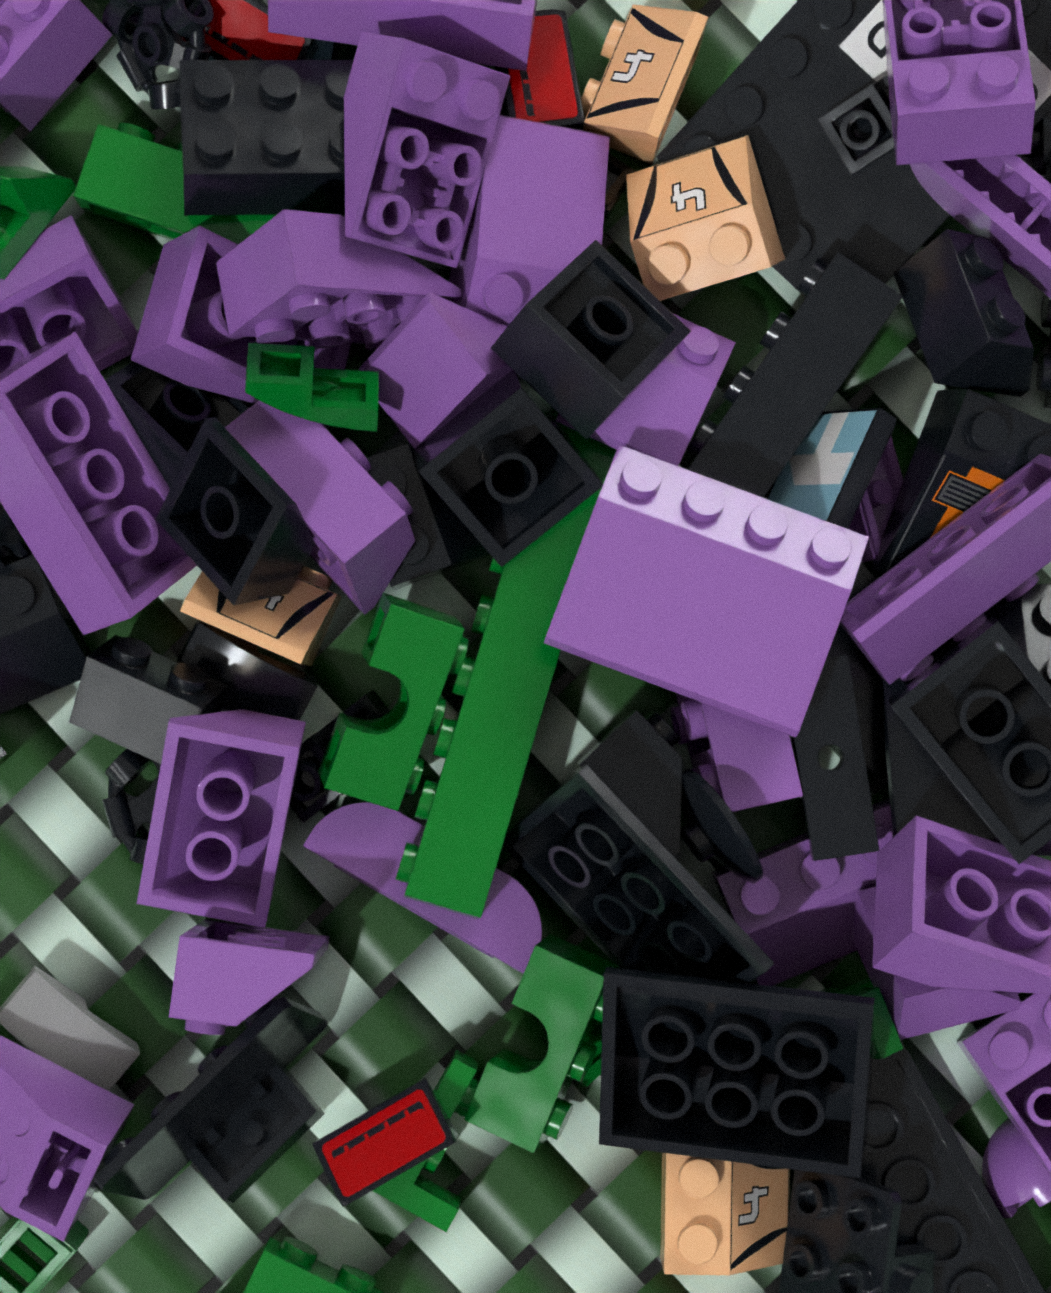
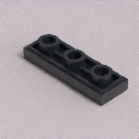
(836, 799)

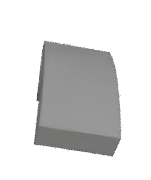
(61, 1029)

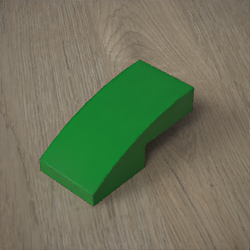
(289, 382)

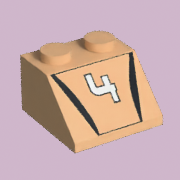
(643, 79)
(701, 220)
(283, 624)
(721, 1216)

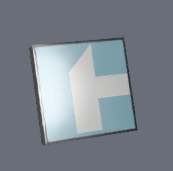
(834, 464)

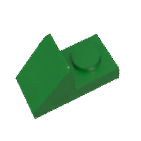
(26, 207)

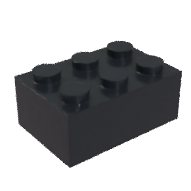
(263, 136)

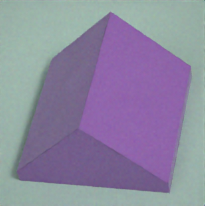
(435, 365)

